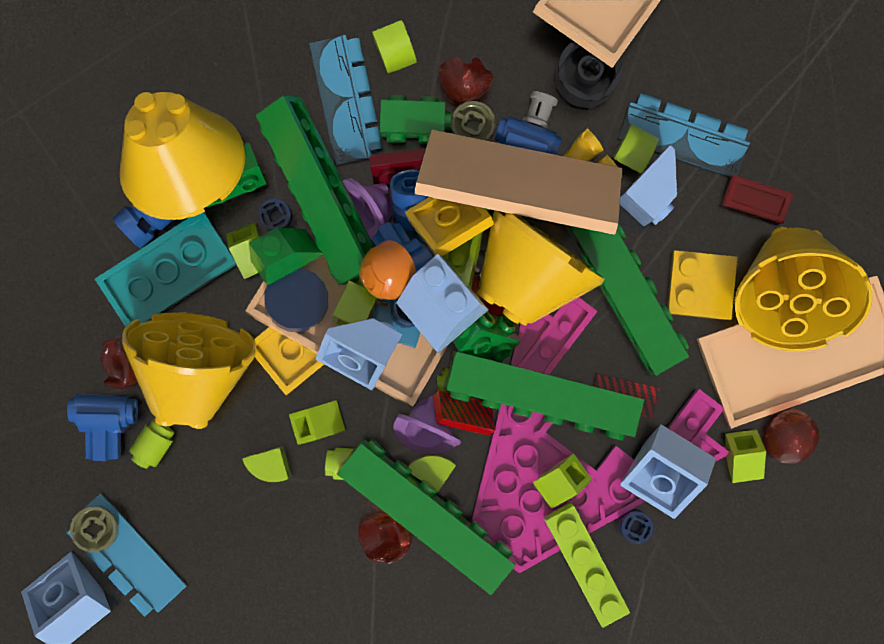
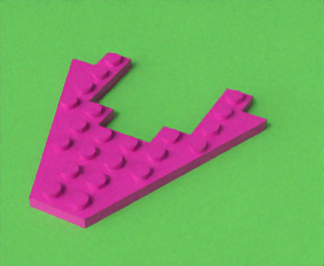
(523, 451)

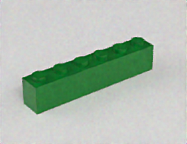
(316, 186)
(632, 298)
(543, 394)
(427, 516)

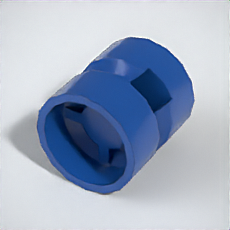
(404, 197)
(138, 232)

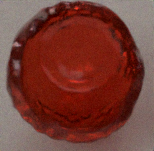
(464, 81)
(117, 365)
(792, 436)
(383, 538)

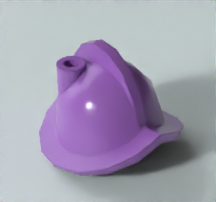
(371, 203)
(421, 432)

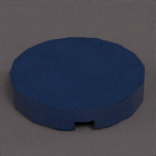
(297, 301)

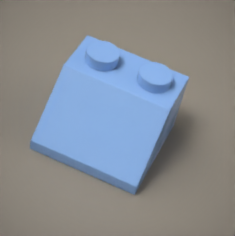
(653, 191)
(440, 303)
(359, 350)
(668, 471)
(64, 602)

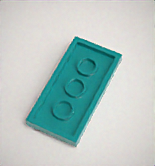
(166, 270)

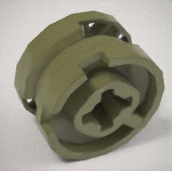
(473, 121)
(94, 529)

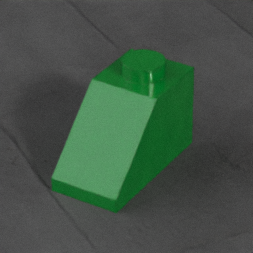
(282, 252)

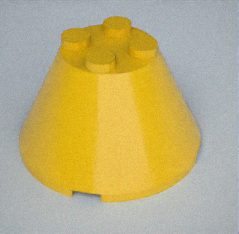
(178, 156)
(530, 271)
(802, 292)
(186, 364)

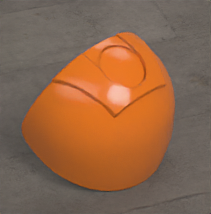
(387, 270)

